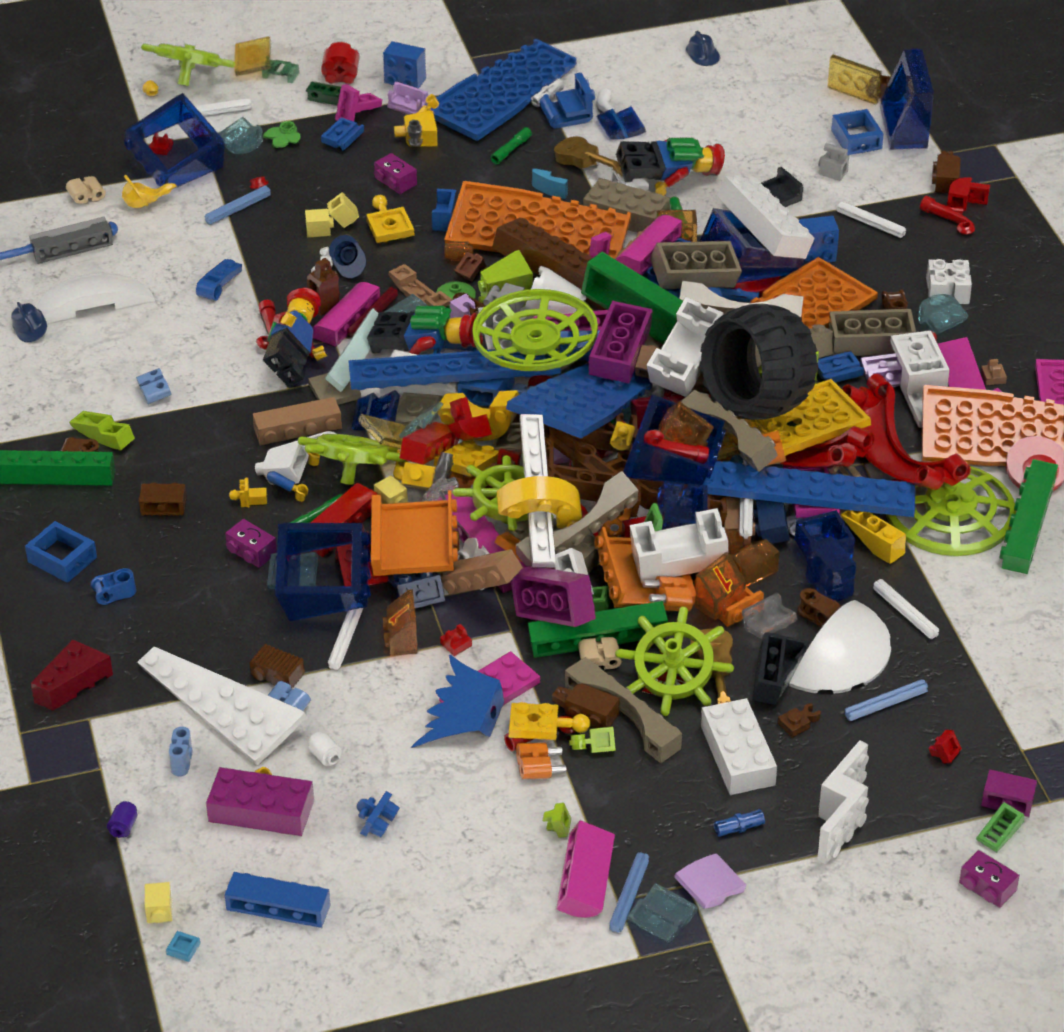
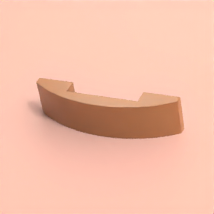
(407, 282)

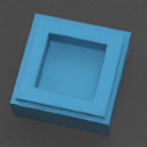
(183, 946)

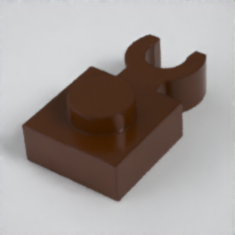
(798, 721)

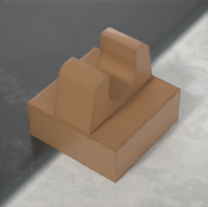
(993, 373)

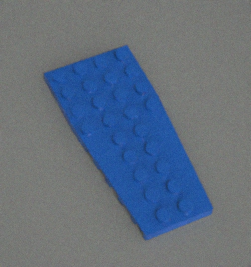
(500, 92)
(579, 401)

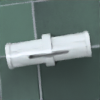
(554, 87)

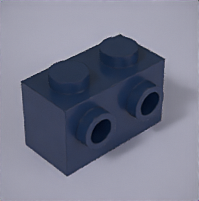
(772, 521)

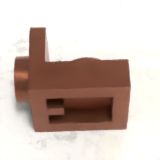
(470, 266)

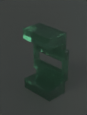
(290, 70)

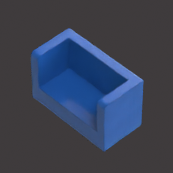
(444, 210)

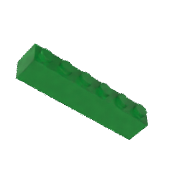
(56, 467)
(1029, 516)
(618, 623)

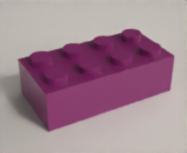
(620, 342)
(553, 596)
(260, 801)

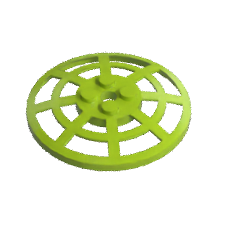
(523, 332)
(960, 509)

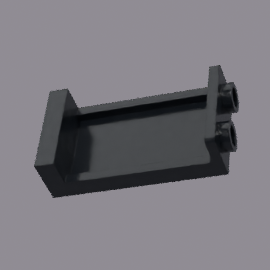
(785, 187)

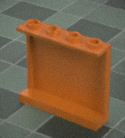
(413, 536)
(622, 574)

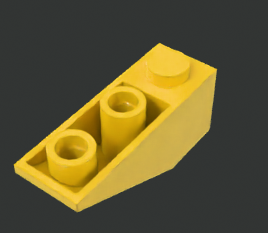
(879, 536)

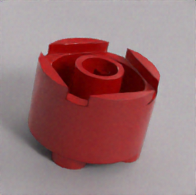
(340, 63)

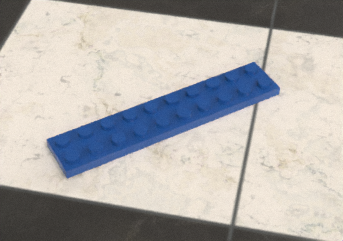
(434, 369)
(812, 489)

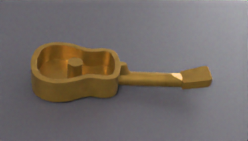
(582, 154)
(722, 652)

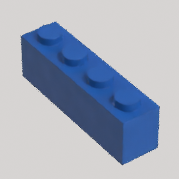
(277, 899)

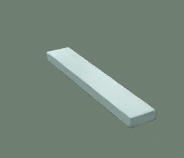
(355, 350)

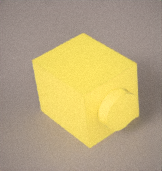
(343, 210)
(318, 223)
(391, 491)
(158, 902)

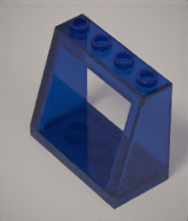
(908, 103)
(197, 128)
(754, 261)
(661, 465)
(313, 601)

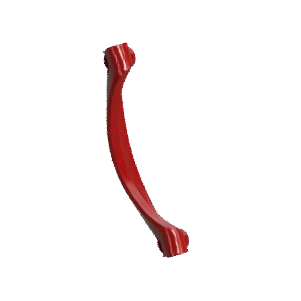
(887, 450)
(834, 453)

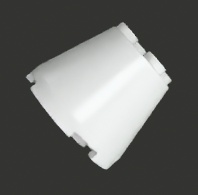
(552, 281)

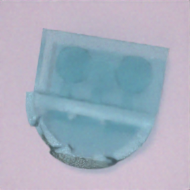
(242, 136)
(941, 312)

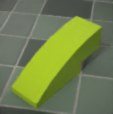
(103, 429)

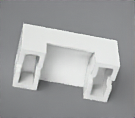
(679, 360)
(678, 549)

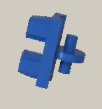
(369, 809)

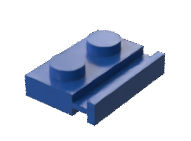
(342, 133)
(840, 367)

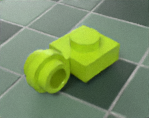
(600, 740)

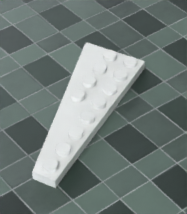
(240, 714)

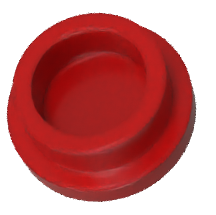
(258, 182)

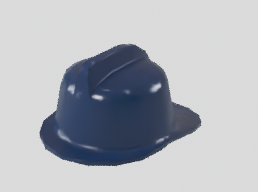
(702, 50)
(347, 256)
(28, 322)

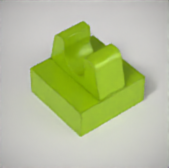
(558, 820)

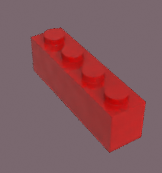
(427, 443)
(351, 507)

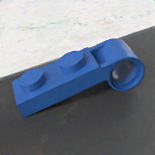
(211, 284)

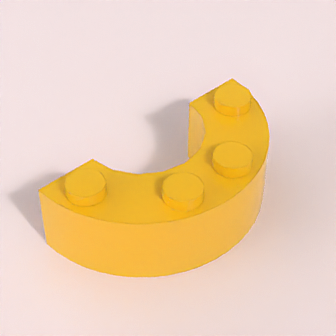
(498, 415)
(541, 494)

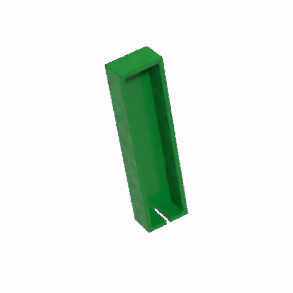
(612, 281)

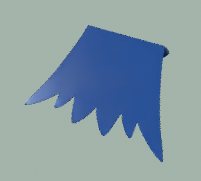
(465, 704)

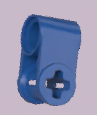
(116, 586)

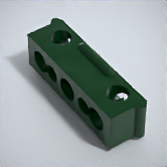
(323, 93)

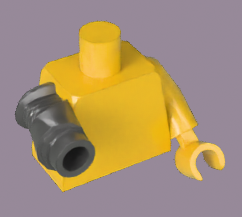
(420, 127)
(422, 476)

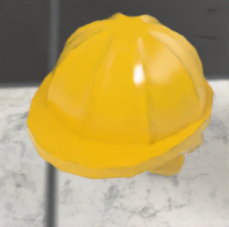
(139, 195)

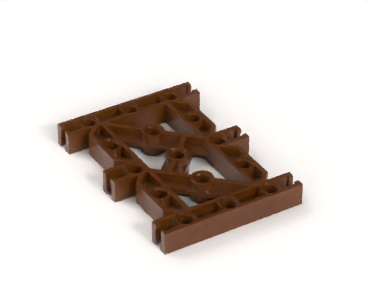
(590, 472)

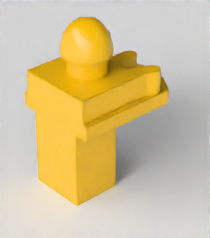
(622, 436)
(249, 496)

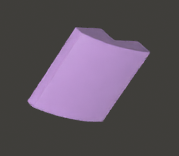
(886, 365)
(710, 881)

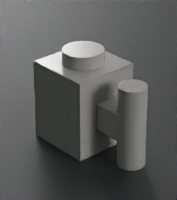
(834, 162)
(507, 288)

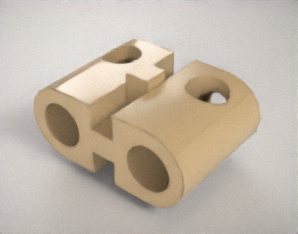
(87, 189)
(600, 652)

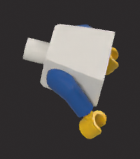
(285, 466)

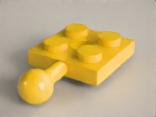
(380, 221)
(541, 721)

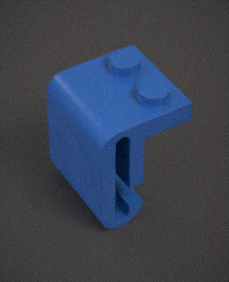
(572, 105)

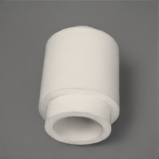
(324, 748)

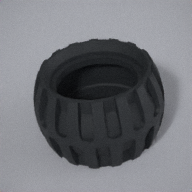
(785, 356)

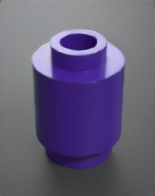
(122, 819)

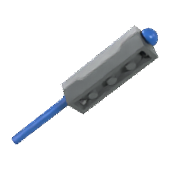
(67, 240)

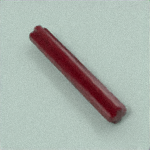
(379, 305)

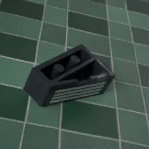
(776, 666)

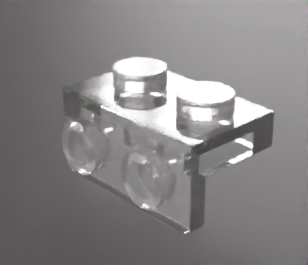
(439, 489)
(767, 616)

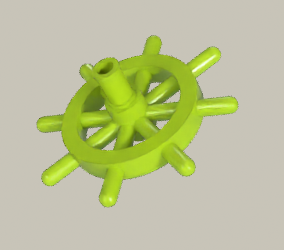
(187, 58)
(350, 451)
(491, 477)
(674, 660)

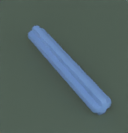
(237, 205)
(886, 700)
(629, 892)

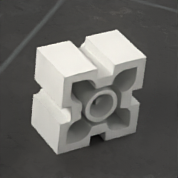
(949, 279)

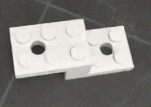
(919, 367)
(843, 802)

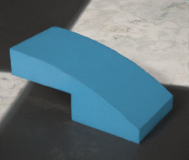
(553, 186)

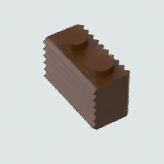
(162, 499)
(276, 666)

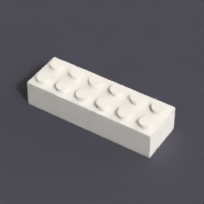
(765, 217)

